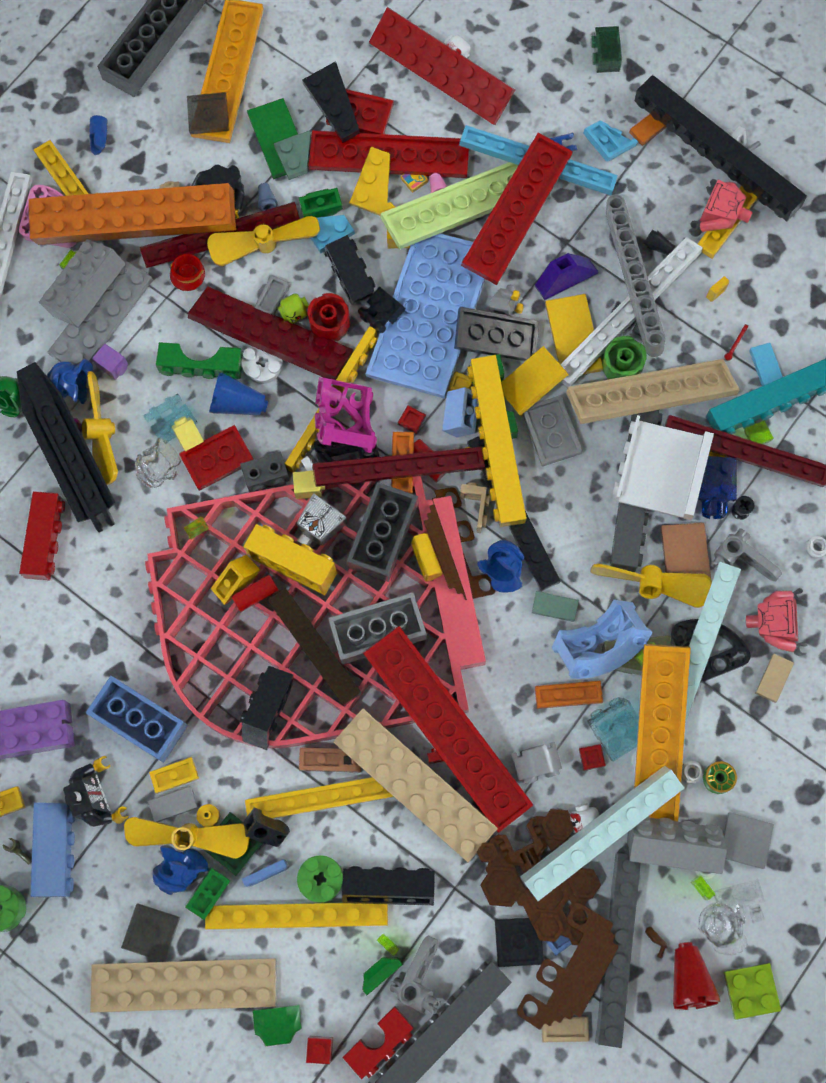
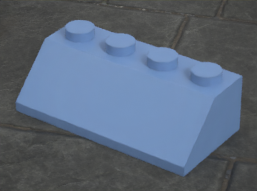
(52, 850)

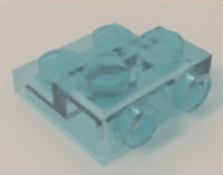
(616, 727)

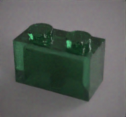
(607, 49)

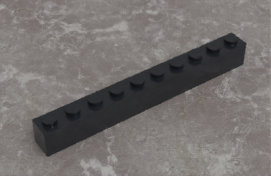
(720, 148)

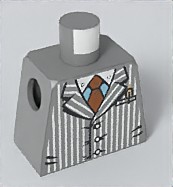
(319, 522)

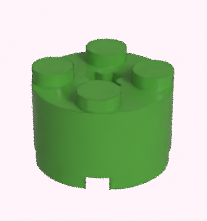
(627, 349)
(314, 867)
(13, 908)

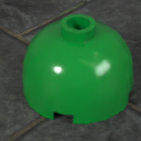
(9, 396)

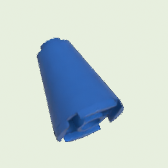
(236, 398)

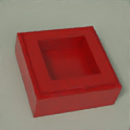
(411, 419)
(592, 757)

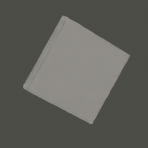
(747, 840)

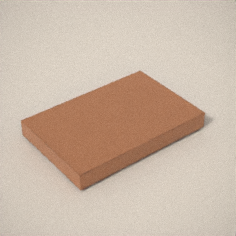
(685, 548)

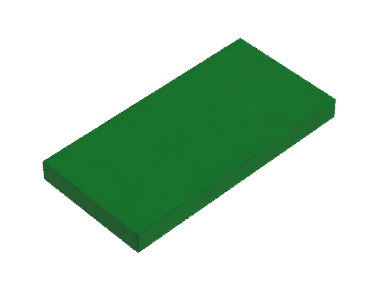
(272, 124)

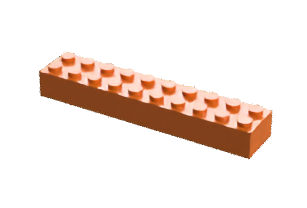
(132, 214)

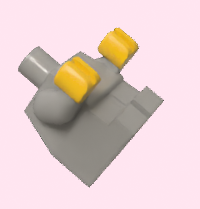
(504, 301)

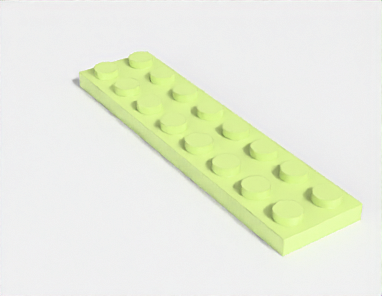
(447, 207)

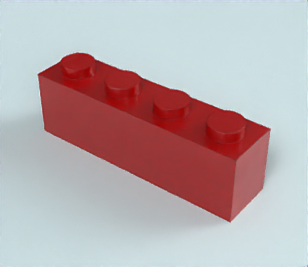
(41, 536)

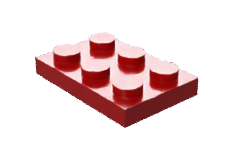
(370, 112)
(216, 457)

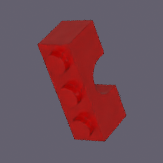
(365, 1059)

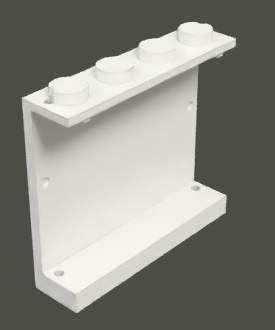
(663, 469)

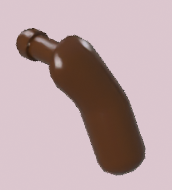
(655, 938)

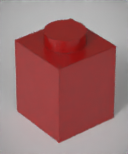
(319, 1050)

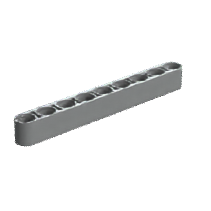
(622, 230)

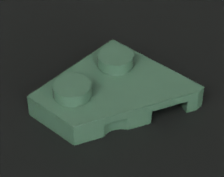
(294, 154)

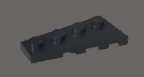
(332, 99)

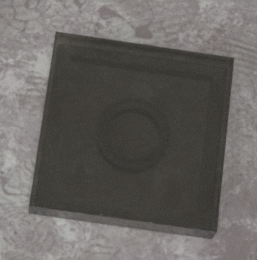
(207, 113)
(150, 932)

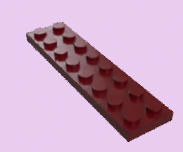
(270, 333)

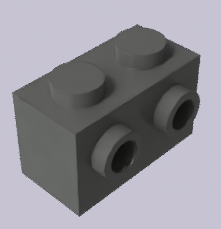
(265, 472)

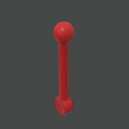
(728, 356)

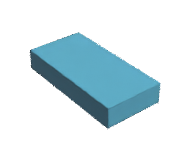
(765, 363)

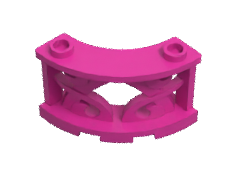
(330, 429)

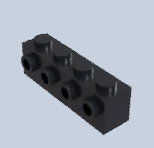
(388, 886)

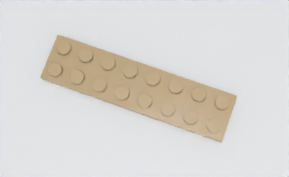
(652, 391)
(415, 785)
(183, 985)

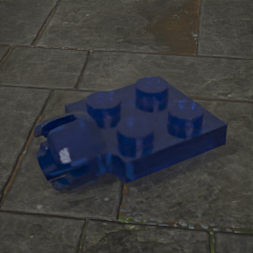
(718, 486)

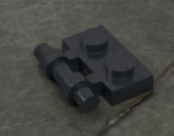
(384, 304)

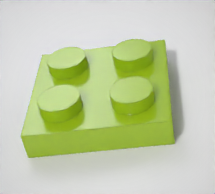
(752, 991)

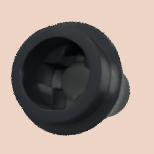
(659, 243)

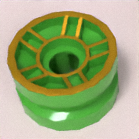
(728, 780)

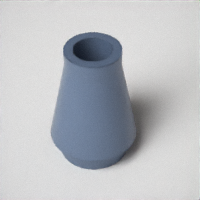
(266, 198)

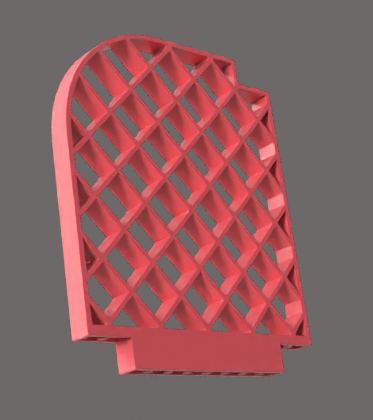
(456, 614)

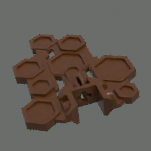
(504, 886)

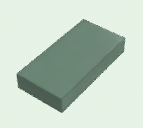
(555, 606)

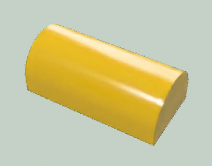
(426, 557)

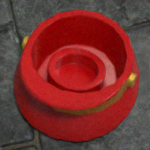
(187, 272)

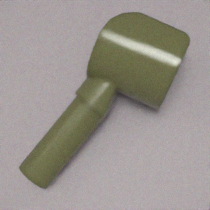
(16, 849)

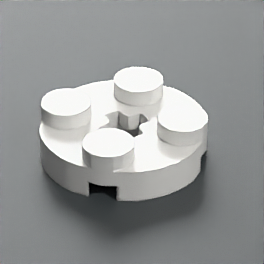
(257, 373)

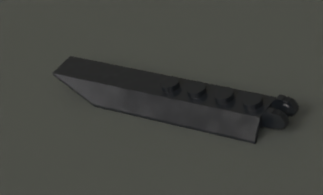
(64, 447)

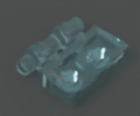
(163, 426)

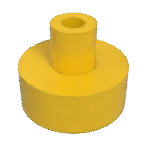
(213, 817)

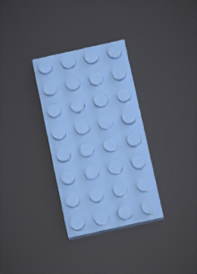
(420, 344)

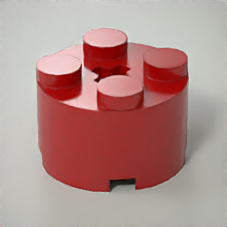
(329, 316)

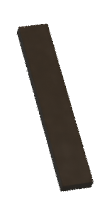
(314, 646)

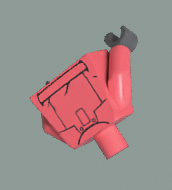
(722, 208)
(778, 620)

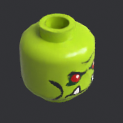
(293, 308)

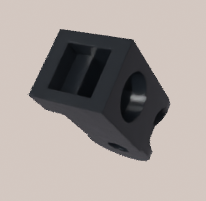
(265, 828)

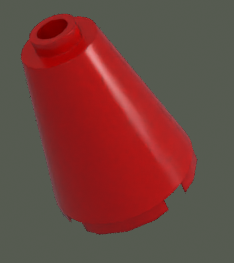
(692, 980)

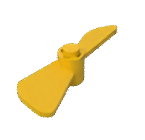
(234, 245)
(100, 432)
(681, 586)
(220, 839)

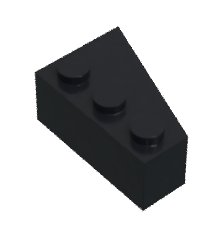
(349, 269)
(265, 706)

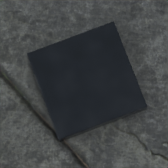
(517, 943)

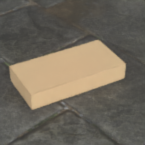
(774, 678)
(567, 1031)

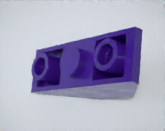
(563, 274)

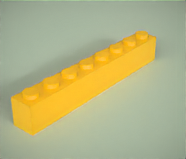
(497, 441)

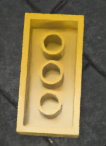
(291, 559)

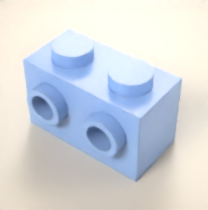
(460, 413)

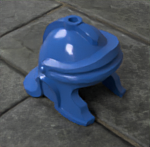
(71, 379)
(503, 566)
(178, 869)

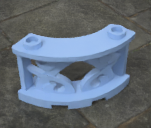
(612, 625)

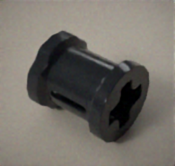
(742, 513)

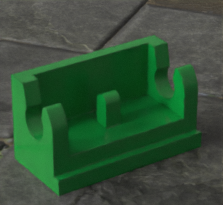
(207, 893)

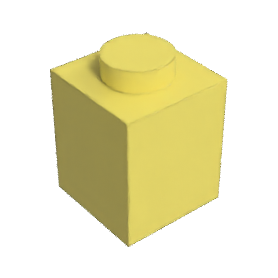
(186, 433)
(305, 486)

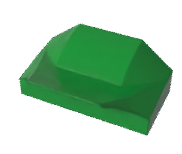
(321, 203)
(379, 972)
(277, 1024)

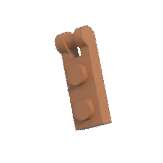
(325, 760)

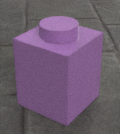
(110, 361)

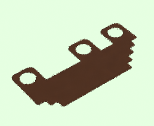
(444, 554)
(579, 980)

